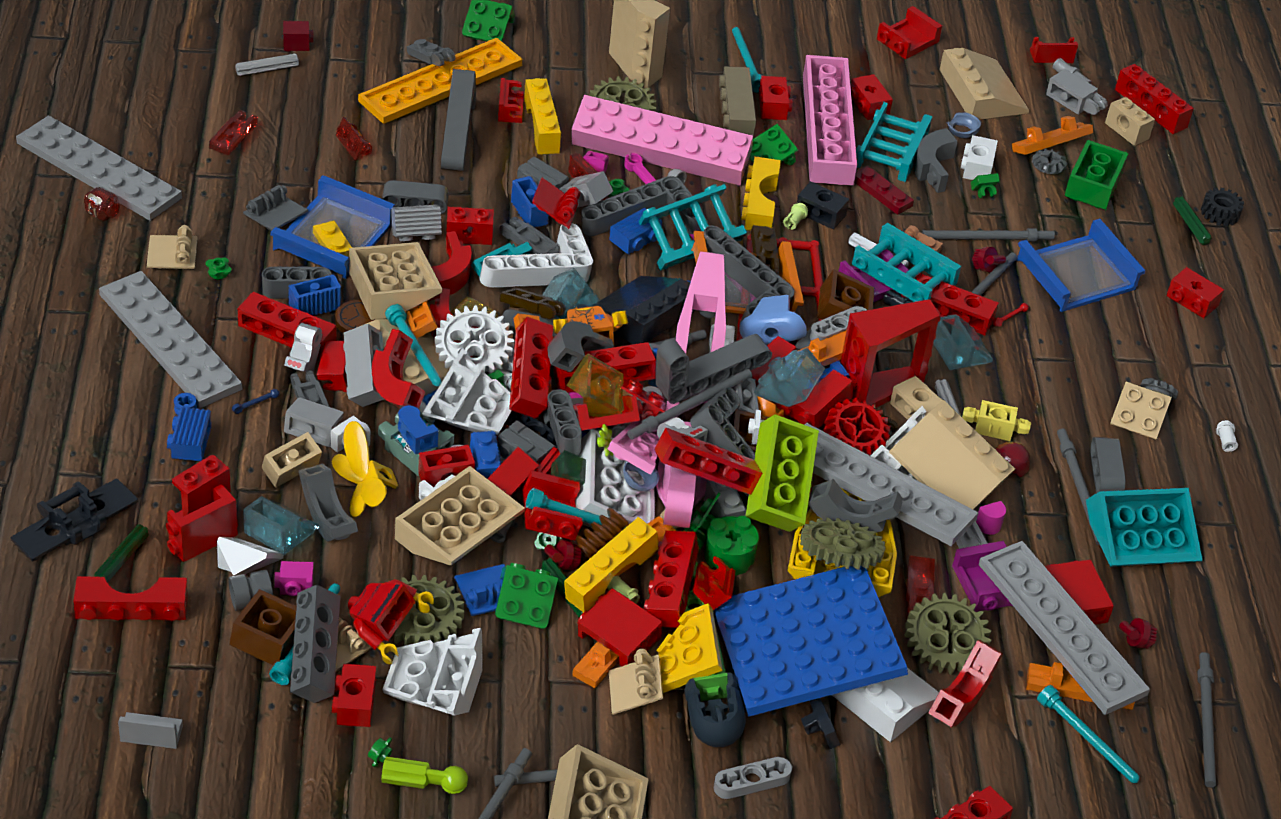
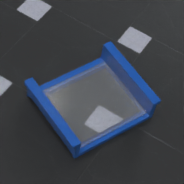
(357, 214)
(1083, 267)

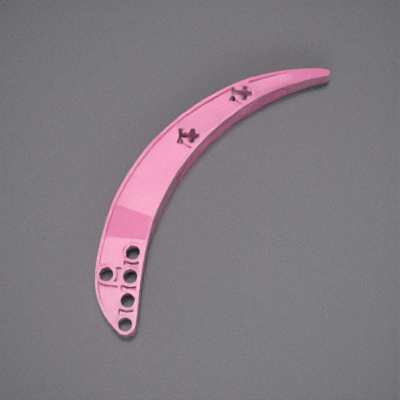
(677, 488)

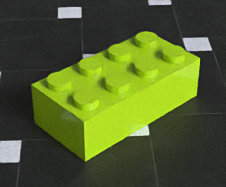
(787, 461)

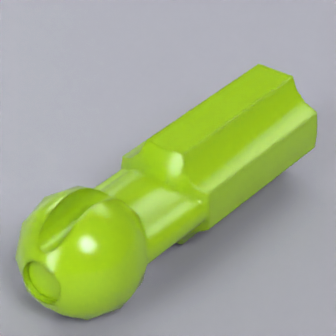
(419, 775)

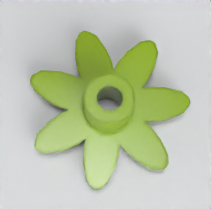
(605, 439)

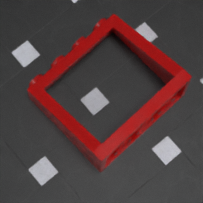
(877, 329)

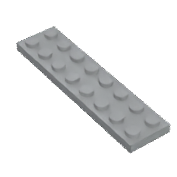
(99, 167)
(170, 339)
(873, 480)
(1064, 627)

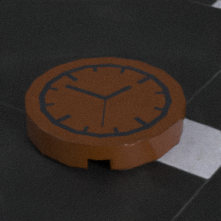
(351, 315)

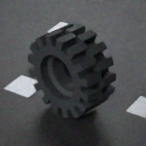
(1222, 206)

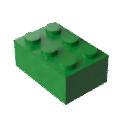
(1096, 174)

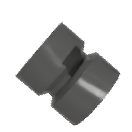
(244, 588)

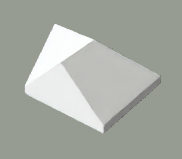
(243, 556)

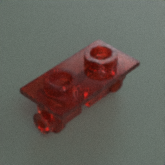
(352, 139)

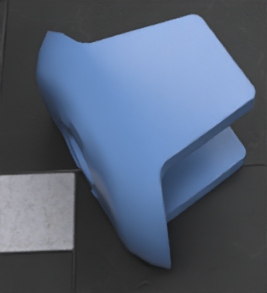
(774, 319)

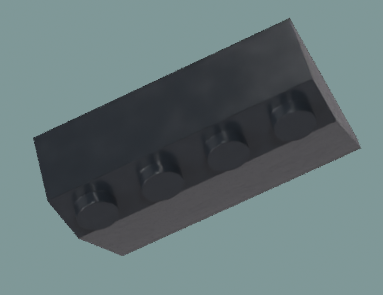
(650, 306)

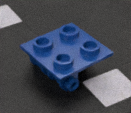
(481, 589)

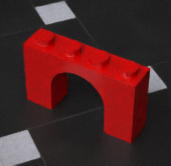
(823, 397)

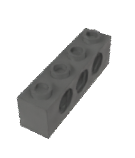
(315, 644)

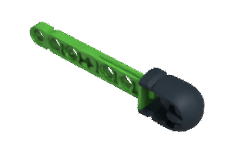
(718, 728)

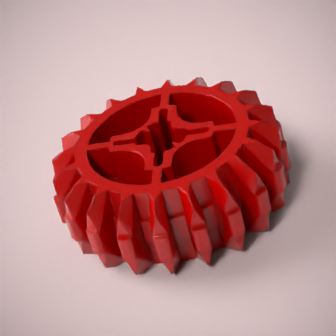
(869, 421)

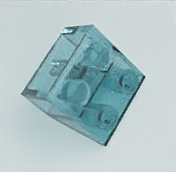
(570, 290)
(960, 343)
(790, 378)
(276, 525)

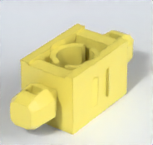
(996, 420)

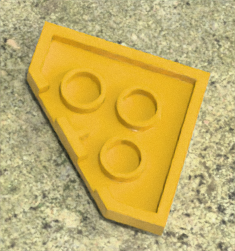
(690, 650)

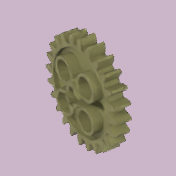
(634, 94)
(842, 543)
(440, 622)
(924, 633)

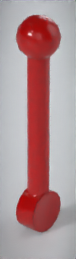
(997, 322)

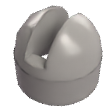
(678, 173)

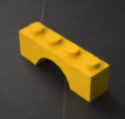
(546, 125)
(763, 179)
(591, 580)

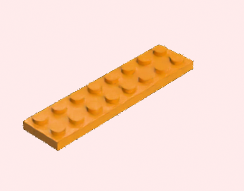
(434, 82)

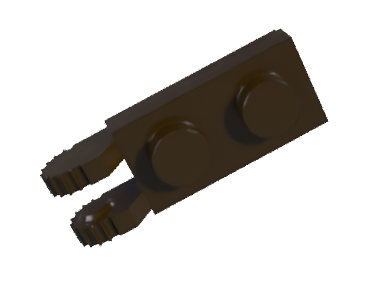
(765, 246)
(533, 302)

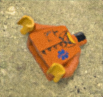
(594, 316)

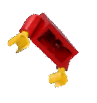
(382, 610)

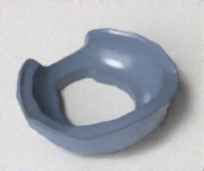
(967, 120)
(650, 481)

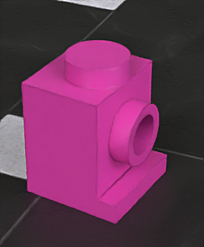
(294, 577)

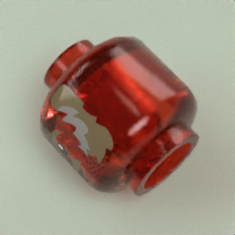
(101, 203)

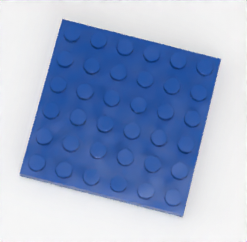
(808, 639)

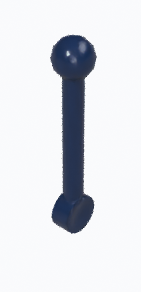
(237, 408)

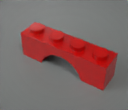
(162, 601)

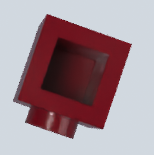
(297, 35)

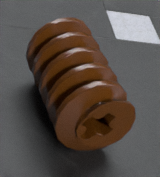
(601, 533)

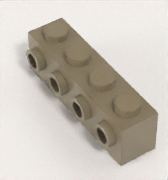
(737, 100)

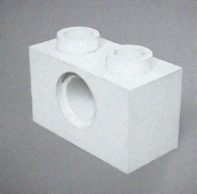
(978, 157)

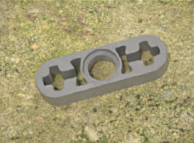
(826, 328)
(760, 768)

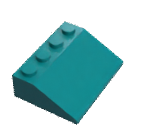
(1145, 526)

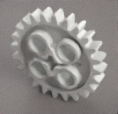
(475, 339)

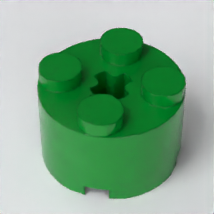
(733, 542)

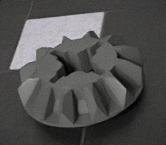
(1041, 158)
(1160, 387)

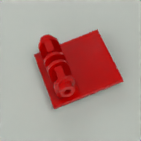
(557, 203)
(653, 401)

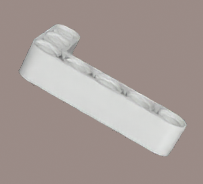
(539, 268)

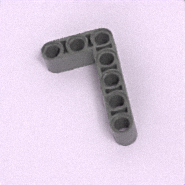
(460, 104)
(659, 193)
(746, 268)
(683, 378)
(714, 417)

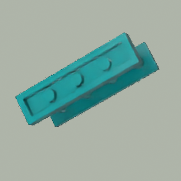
(904, 164)
(913, 251)
(672, 257)

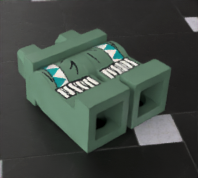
(400, 449)

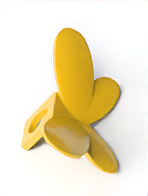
(360, 470)

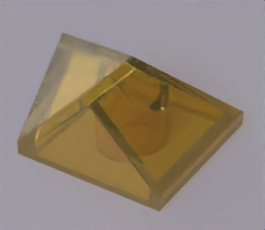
(598, 386)

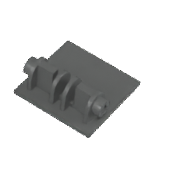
(274, 208)

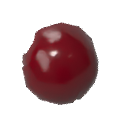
(1016, 455)

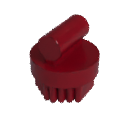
(987, 259)
(564, 554)
(1139, 633)

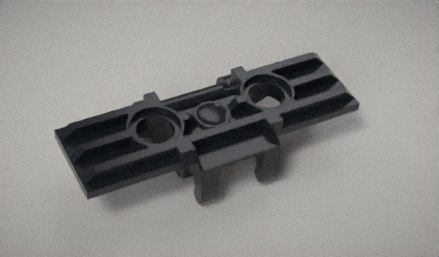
(77, 524)

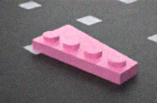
(636, 451)

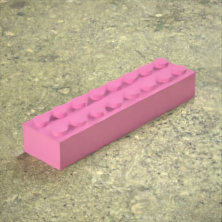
(829, 120)
(662, 139)

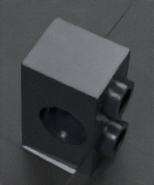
(823, 205)

